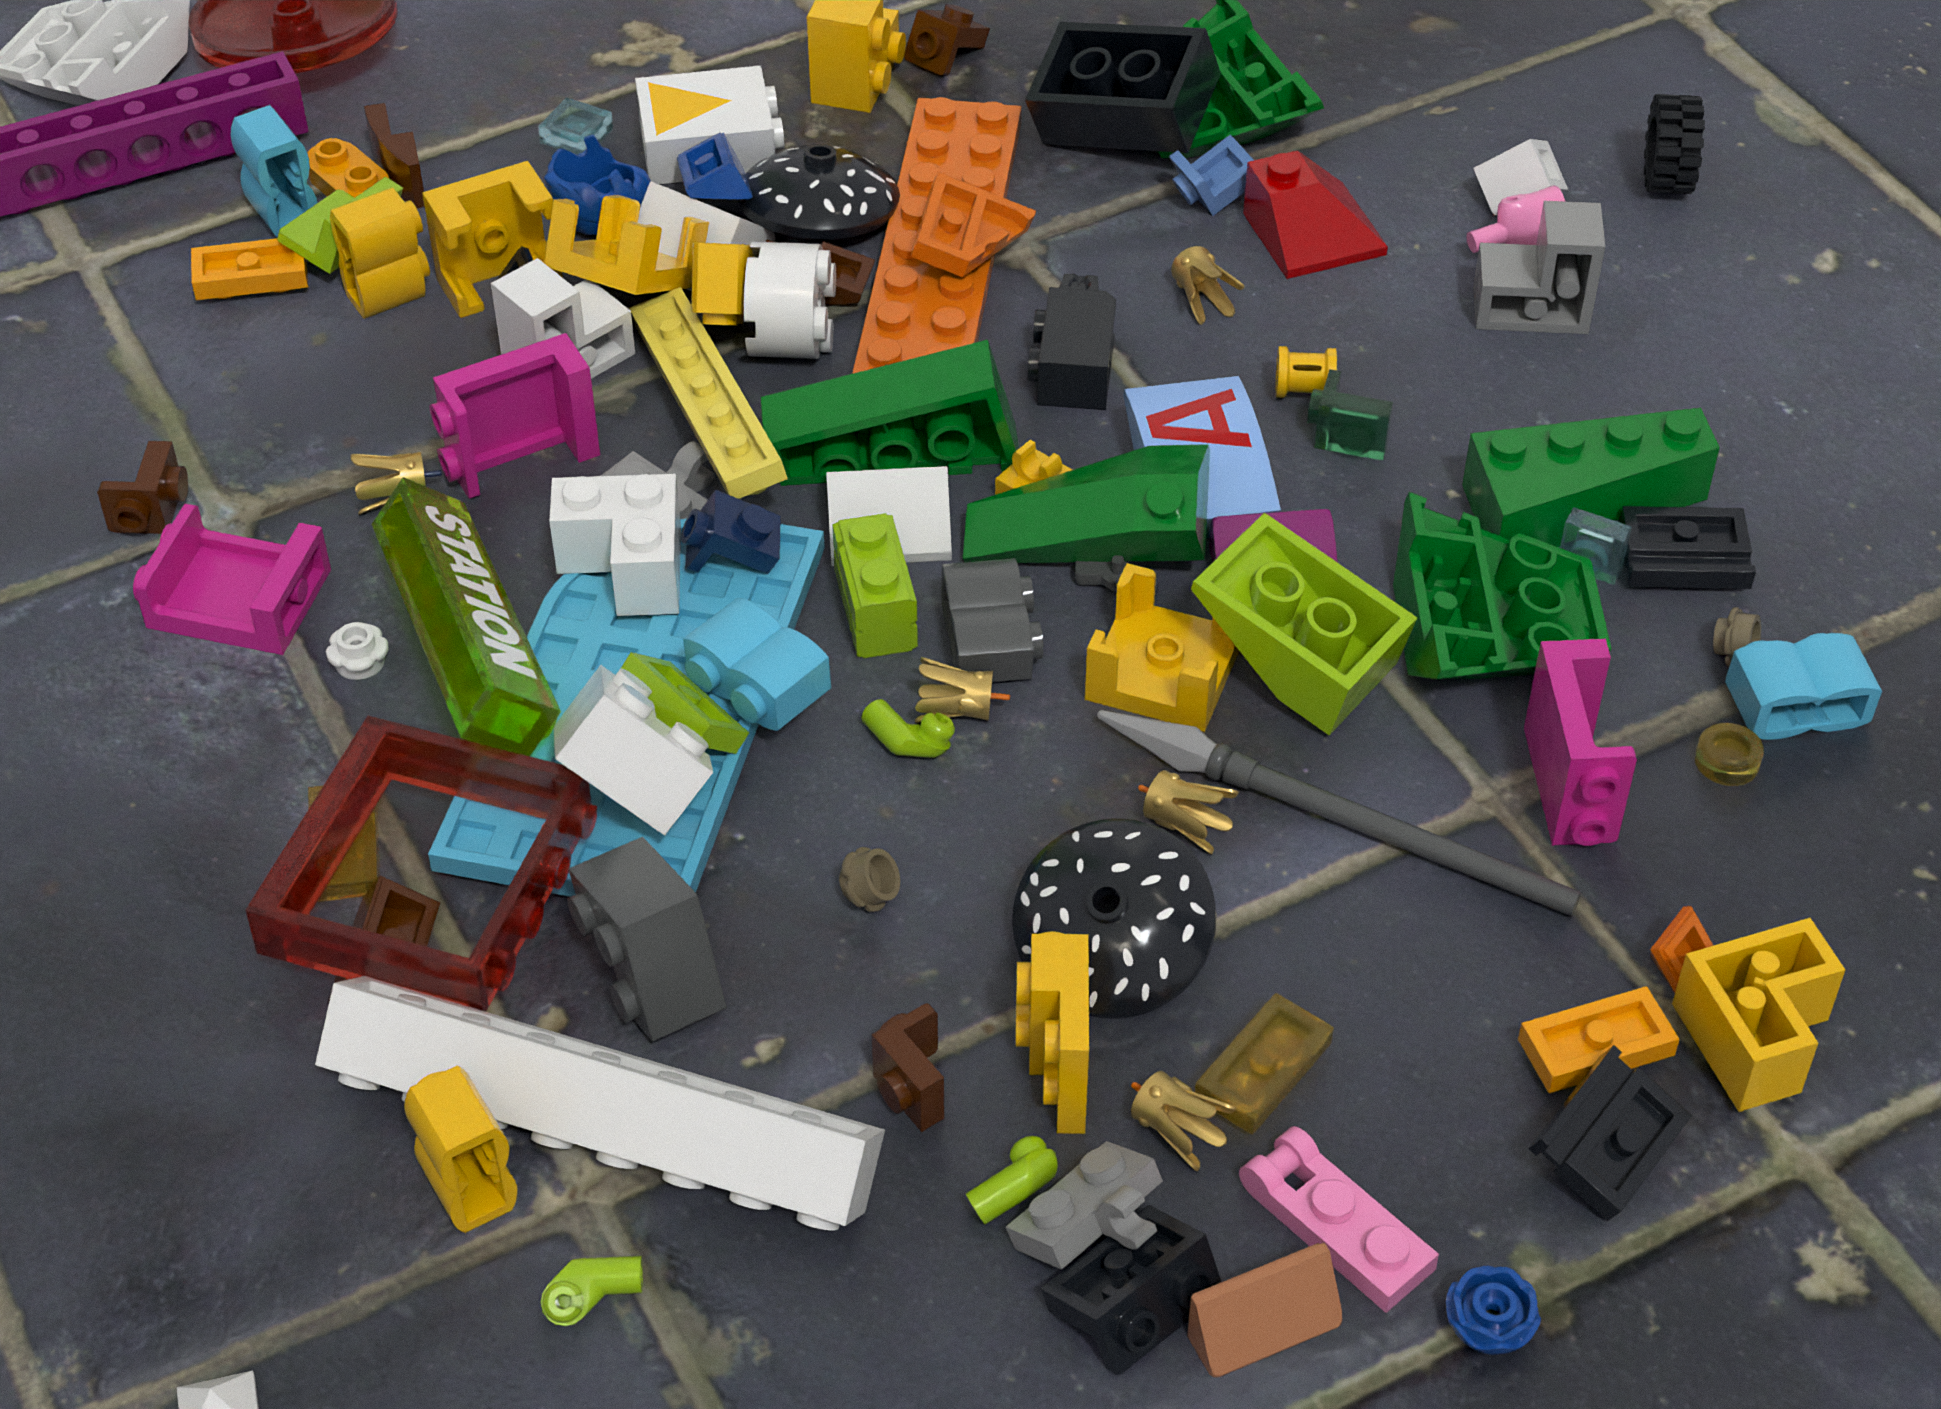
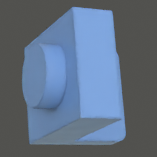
(1214, 177)

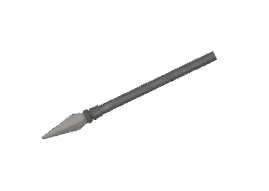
(1192, 751)

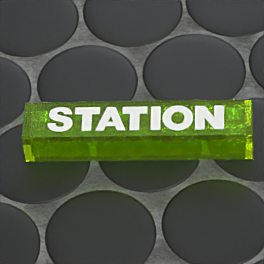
(465, 620)

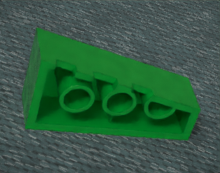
(896, 416)
(1537, 474)

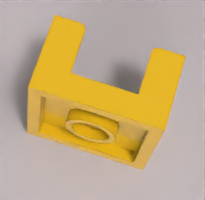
(481, 226)
(624, 250)
(1157, 657)

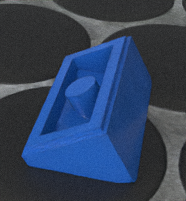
(713, 170)

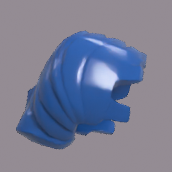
(590, 178)

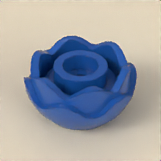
(1497, 1290)

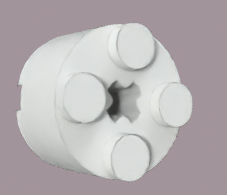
(787, 299)

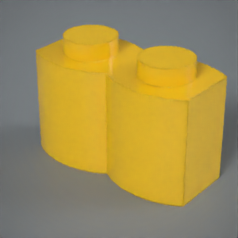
(380, 252)
(719, 282)
(461, 1148)

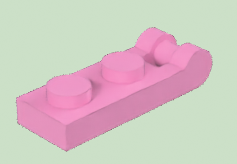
(1331, 1209)

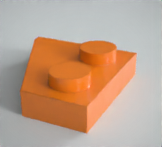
(966, 225)

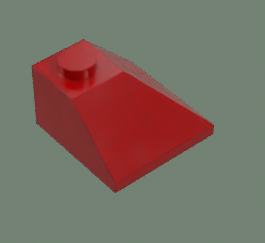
(1306, 216)

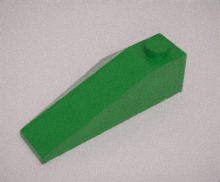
(1128, 506)

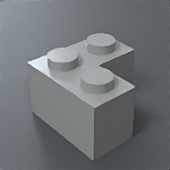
(1547, 283)

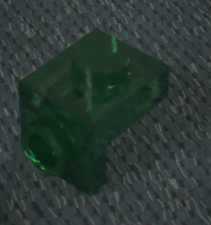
(1349, 421)

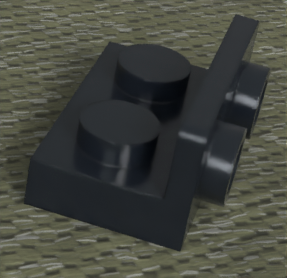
(1134, 1295)

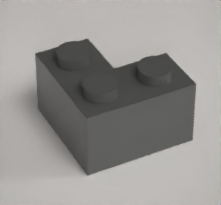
(651, 935)

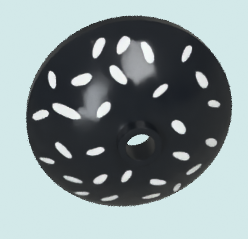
(820, 193)
(1156, 934)

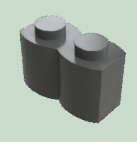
(989, 618)

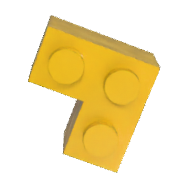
(852, 52)
(1754, 1005)

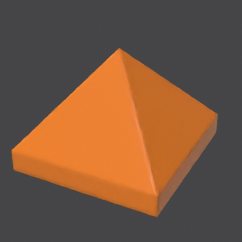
(1680, 937)

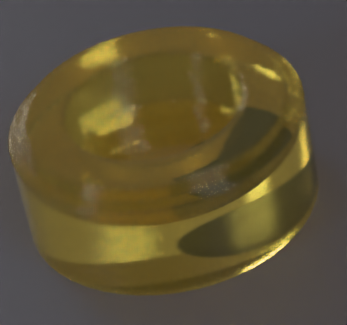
(1729, 754)

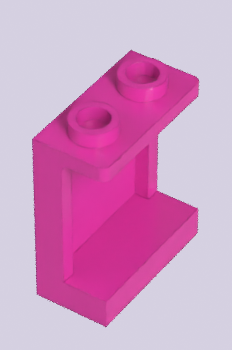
(514, 409)
(231, 584)
(1577, 782)

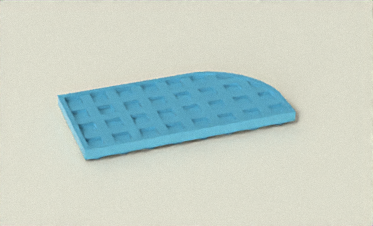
(575, 636)

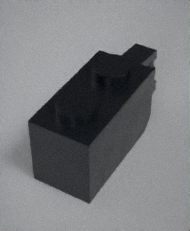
(1075, 345)

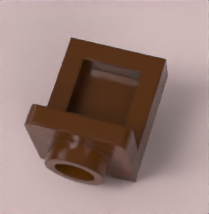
(939, 34)
(151, 499)
(903, 1068)

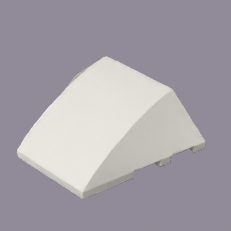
(96, 48)

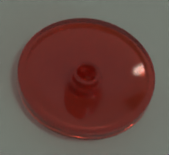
(307, 31)

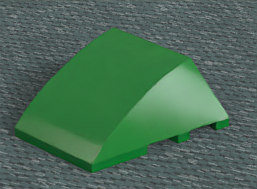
(1254, 87)
(1487, 597)

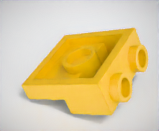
(1055, 1022)

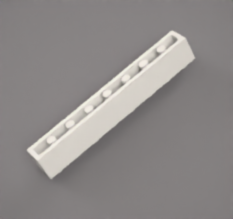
(608, 1102)

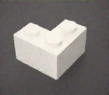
(540, 304)
(624, 529)
(629, 753)

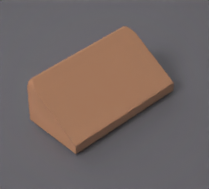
(1265, 1310)

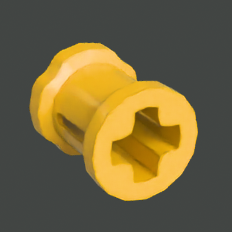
(1302, 371)

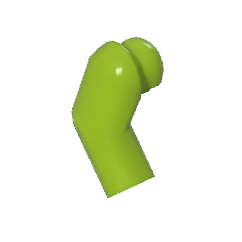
(907, 739)
(1030, 1171)
(586, 1282)

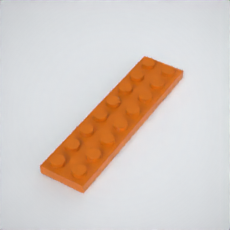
(911, 303)

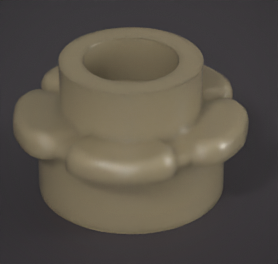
(1735, 632)
(869, 878)

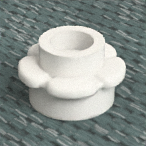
(357, 650)

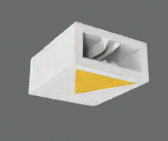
(694, 106)

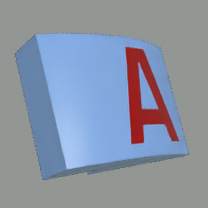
(1216, 415)

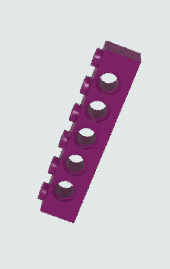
(176, 123)

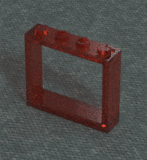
(445, 764)

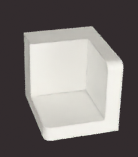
(1519, 171)

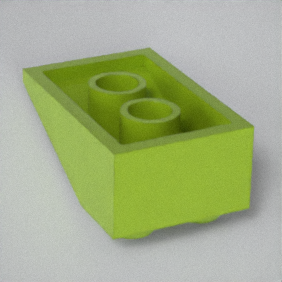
(1303, 621)

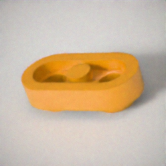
(343, 167)

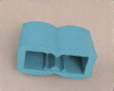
(272, 167)
(756, 664)
(1803, 685)

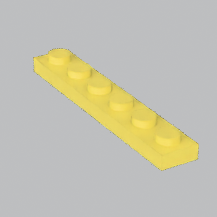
(708, 395)

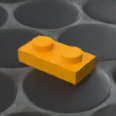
(246, 269)
(1572, 1040)

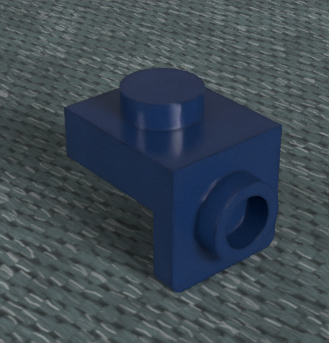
(733, 531)

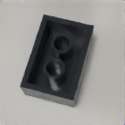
(1123, 86)

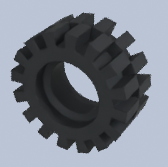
(1674, 144)

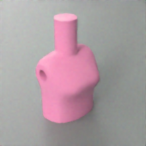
(1516, 219)

